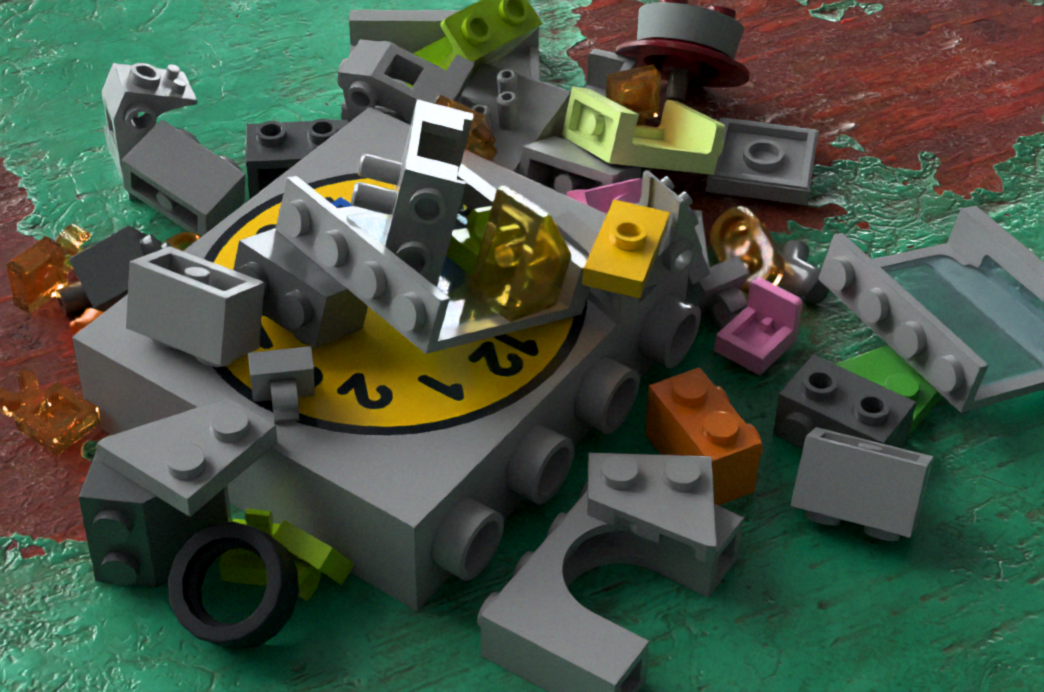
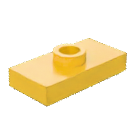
(626, 249)

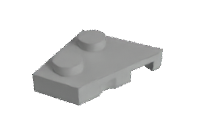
(190, 453)
(656, 497)

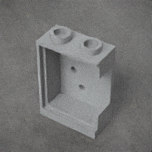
(516, 110)
(425, 189)

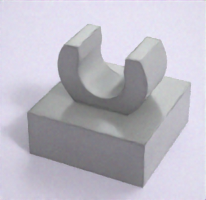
(720, 291)
(282, 378)

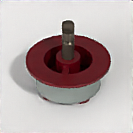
(688, 46)

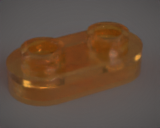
(745, 235)

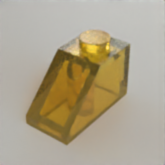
(519, 258)

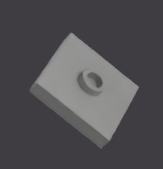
(765, 161)

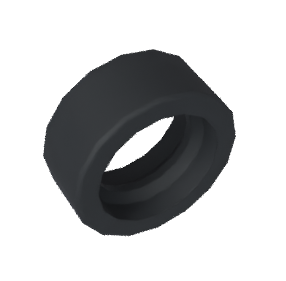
(189, 573)

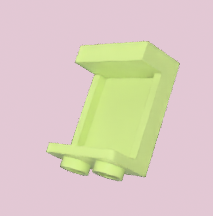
(608, 130)

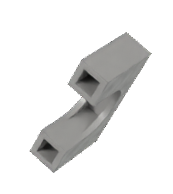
(556, 641)

